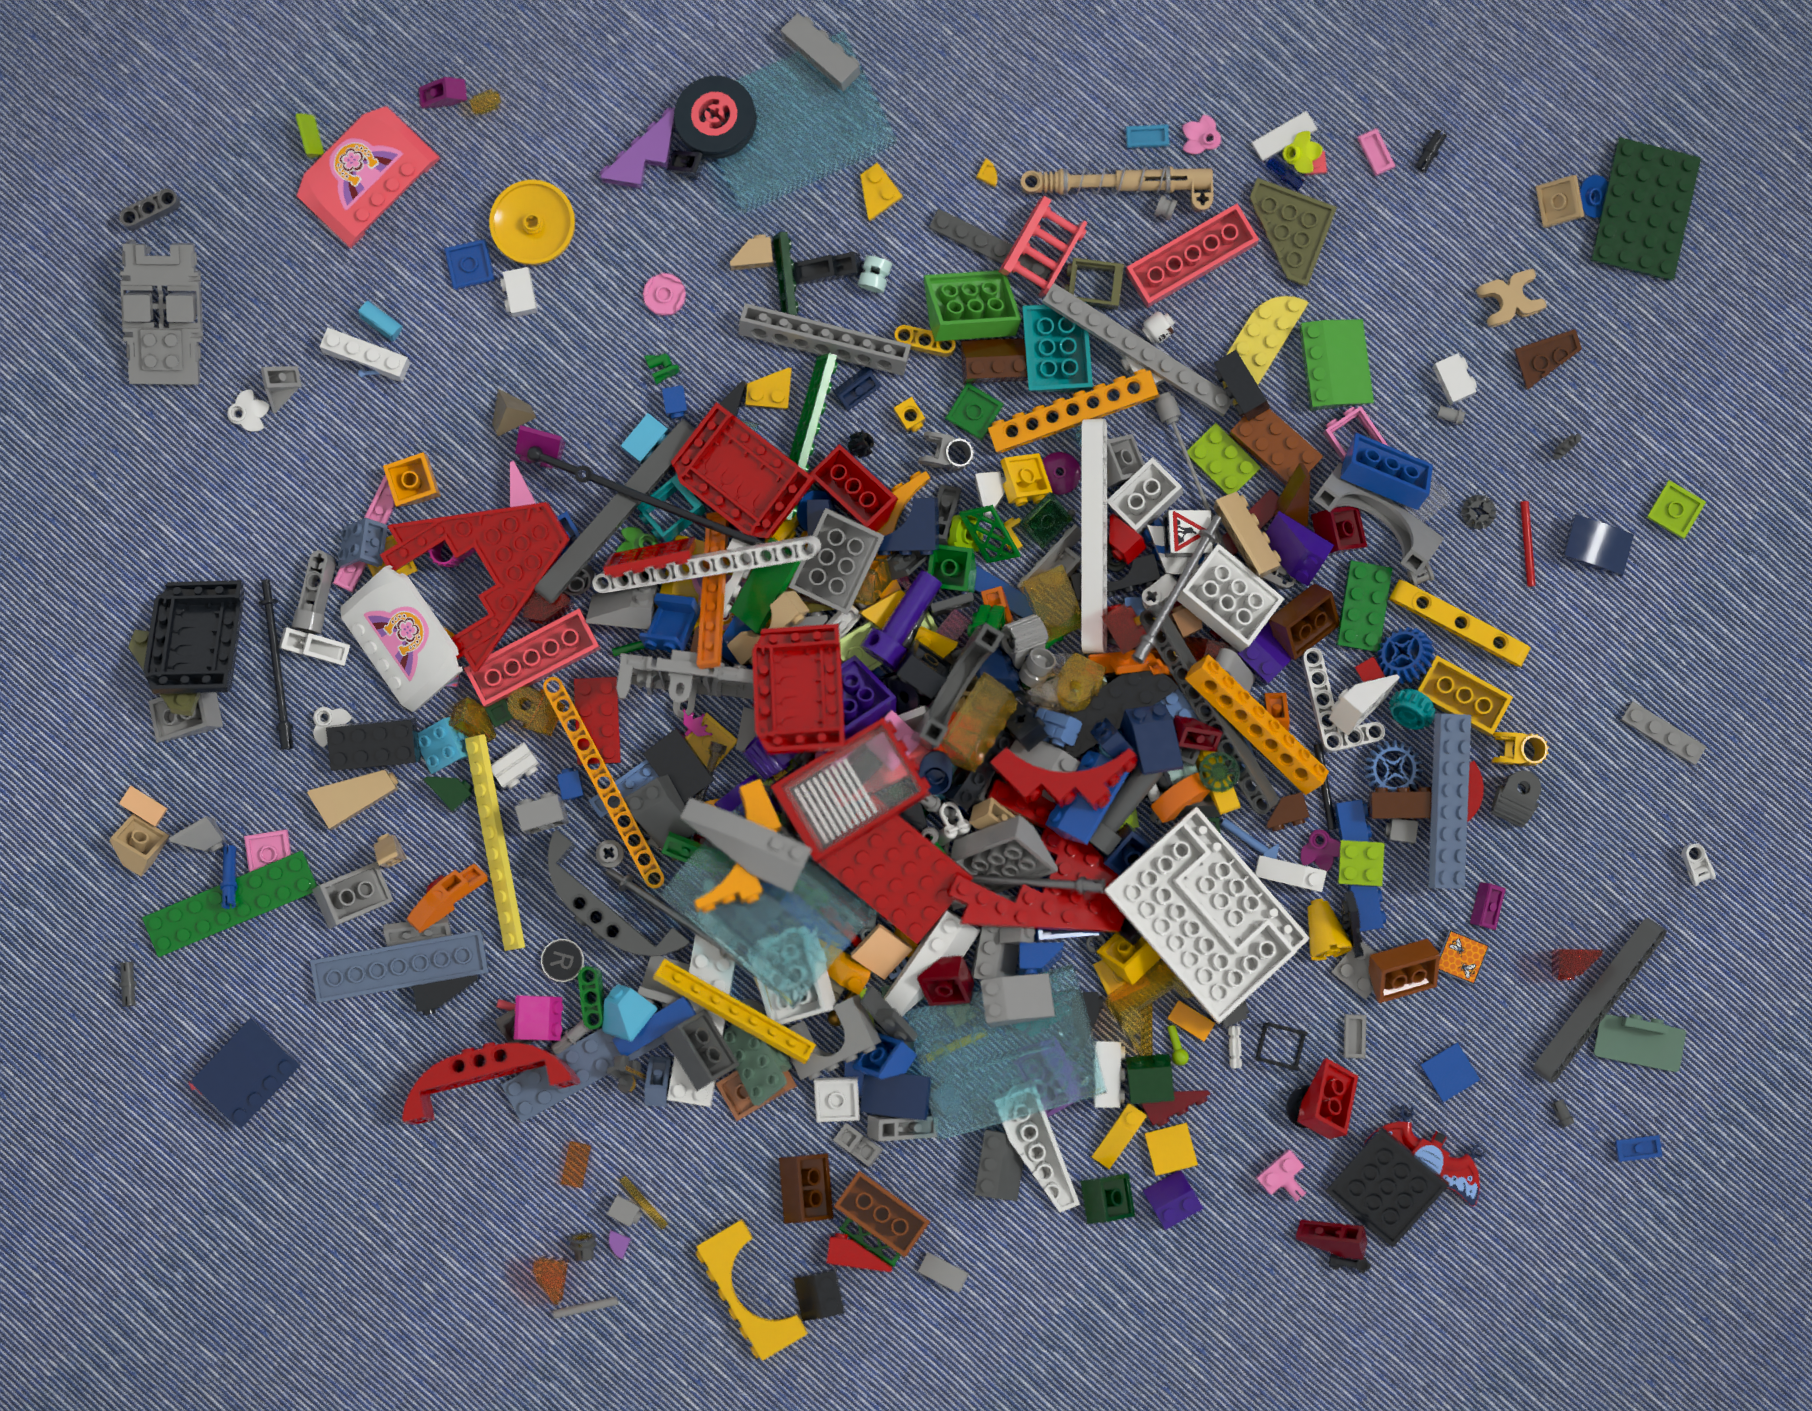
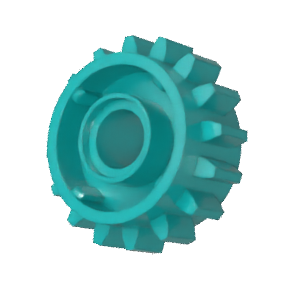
(1412, 709)

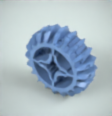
(1385, 763)

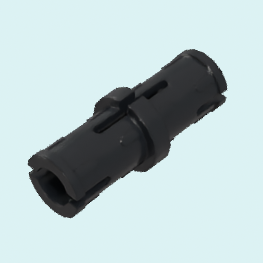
(1430, 151)

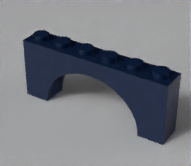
(917, 532)

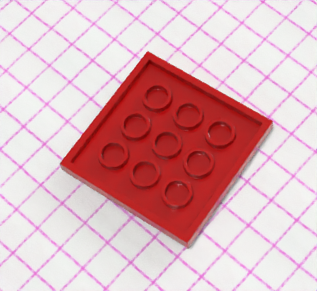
(648, 556)

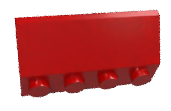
(854, 489)

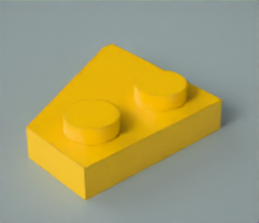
(770, 391)

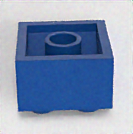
(1038, 957)
(887, 1060)

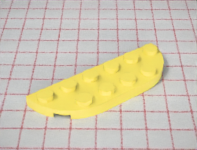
(1266, 333)

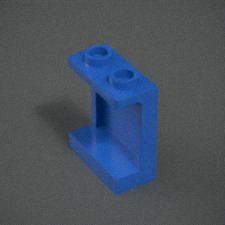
(671, 623)

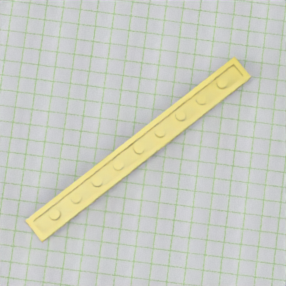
(494, 842)

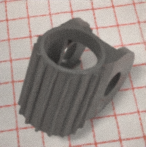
(1513, 805)

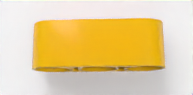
(916, 334)

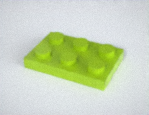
(1223, 460)

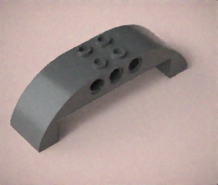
(572, 890)

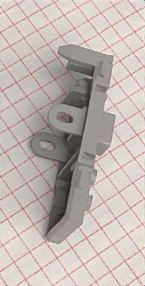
(162, 352)
(683, 678)

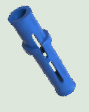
(229, 883)

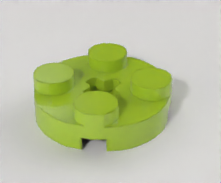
(958, 533)

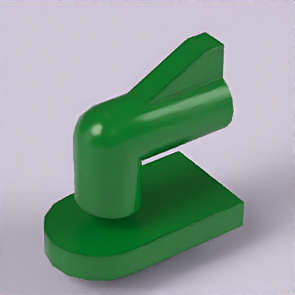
(663, 359)

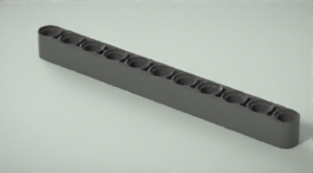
(612, 515)
(1199, 704)

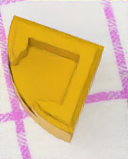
(987, 173)

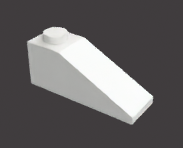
(1290, 873)

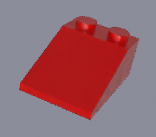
(1329, 1100)

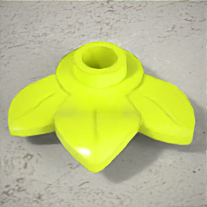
(1305, 152)

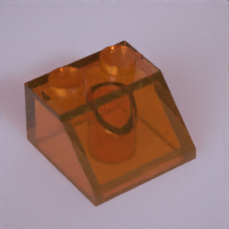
(551, 1276)

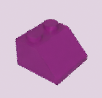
(549, 443)

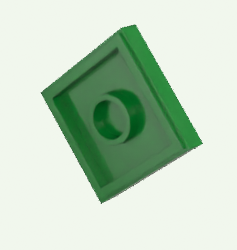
(974, 411)

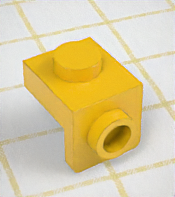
(1009, 525)

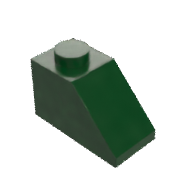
(451, 791)

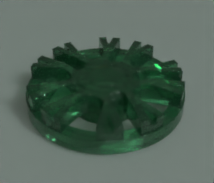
(1219, 772)

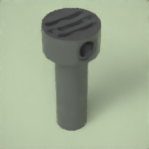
(1123, 804)

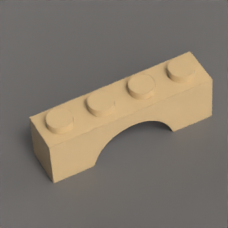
(786, 611)

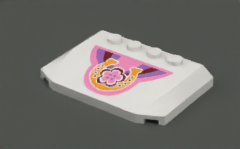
(402, 637)

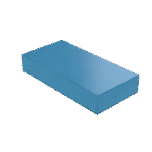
(1147, 136)

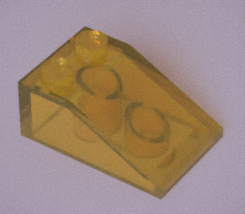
(1053, 601)

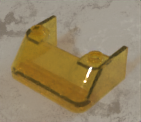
(1130, 999)

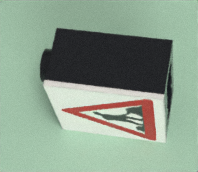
(1182, 532)

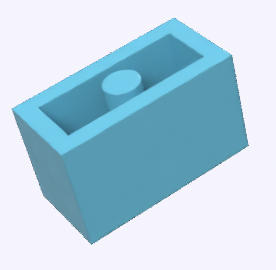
(645, 438)

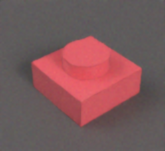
(1319, 165)

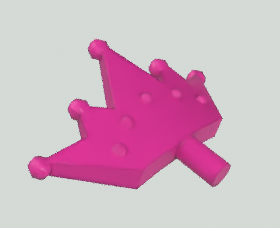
(694, 725)

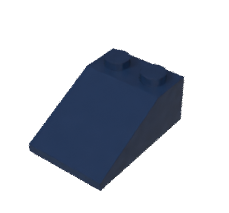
(1153, 738)

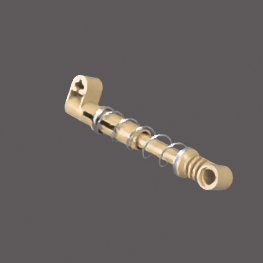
(1127, 181)

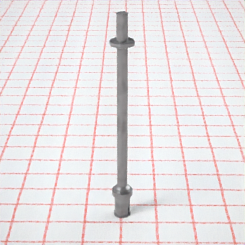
(1148, 640)
(626, 883)
(1081, 884)

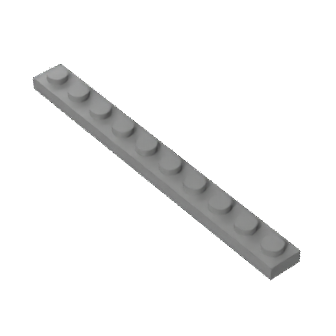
(1137, 349)

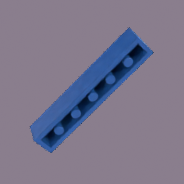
(1353, 827)

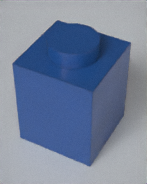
(675, 402)
(570, 784)

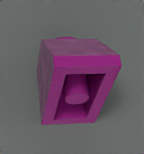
(443, 93)

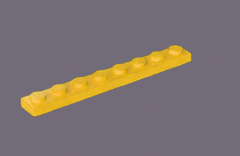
(734, 1011)

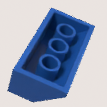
(1387, 471)
(1078, 819)

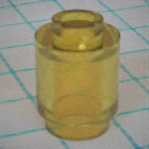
(485, 102)

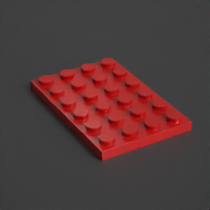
(898, 875)

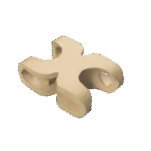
(1511, 298)

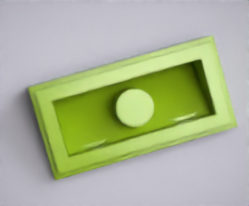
(309, 135)

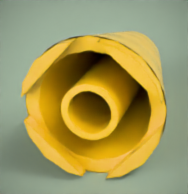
(1325, 932)

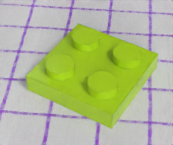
(1676, 509)
(1361, 863)

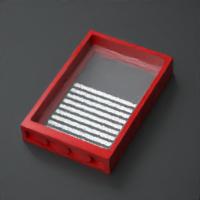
(851, 790)

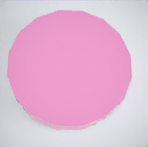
(664, 294)

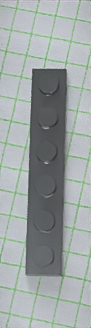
(981, 241)

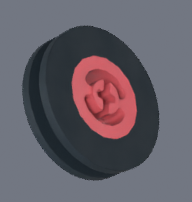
(720, 96)

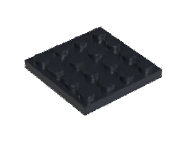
(1387, 1187)

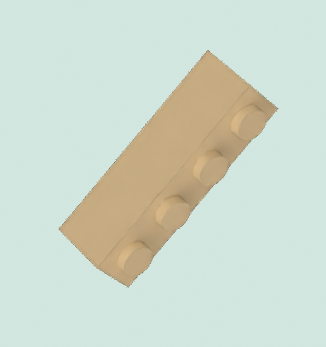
(1246, 534)

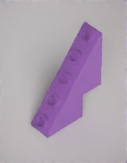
(649, 149)

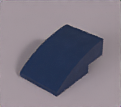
(1597, 545)
(897, 1096)

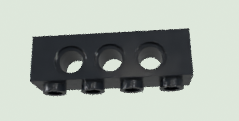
(968, 784)

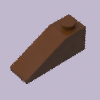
(1295, 496)

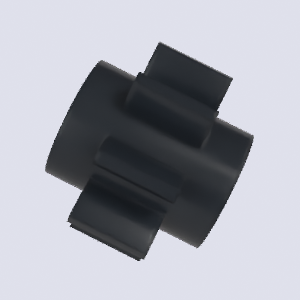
(860, 444)

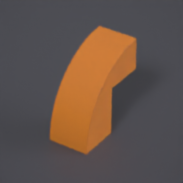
(1182, 794)

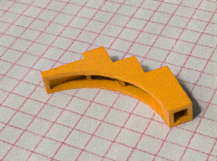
(904, 494)
(739, 881)

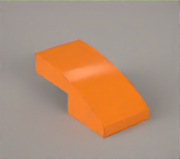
(997, 597)

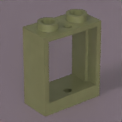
(1117, 268)

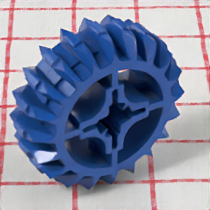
(1411, 643)

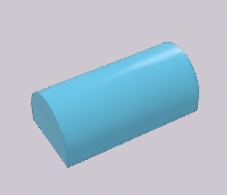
(380, 321)

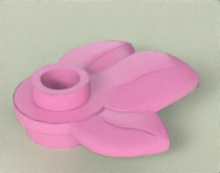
(1198, 134)

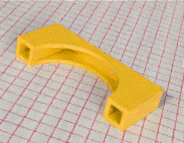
(765, 1334)

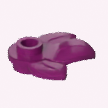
(1323, 853)

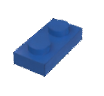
(1638, 1148)

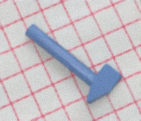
(1271, 853)

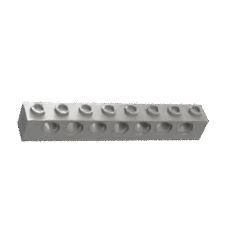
(823, 339)

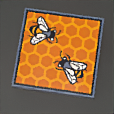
(1462, 957)

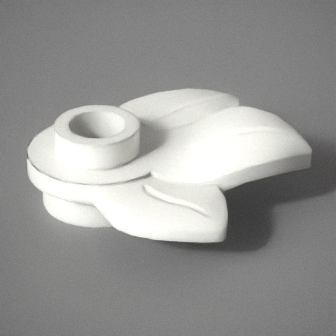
(251, 410)
(335, 717)

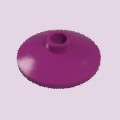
(1071, 468)

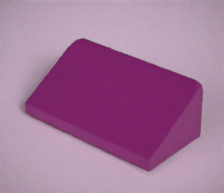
(1487, 905)

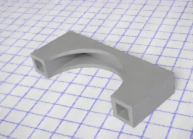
(1416, 538)

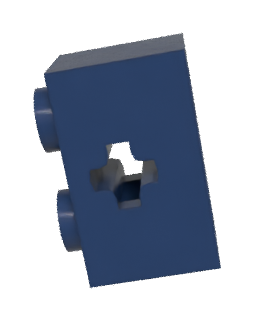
(1110, 738)

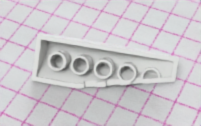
(943, 940)
(1039, 1150)

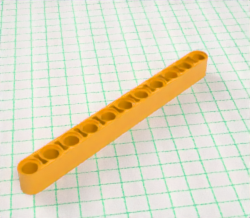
(604, 793)

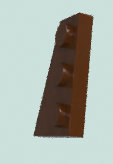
(1544, 356)

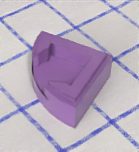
(618, 1243)

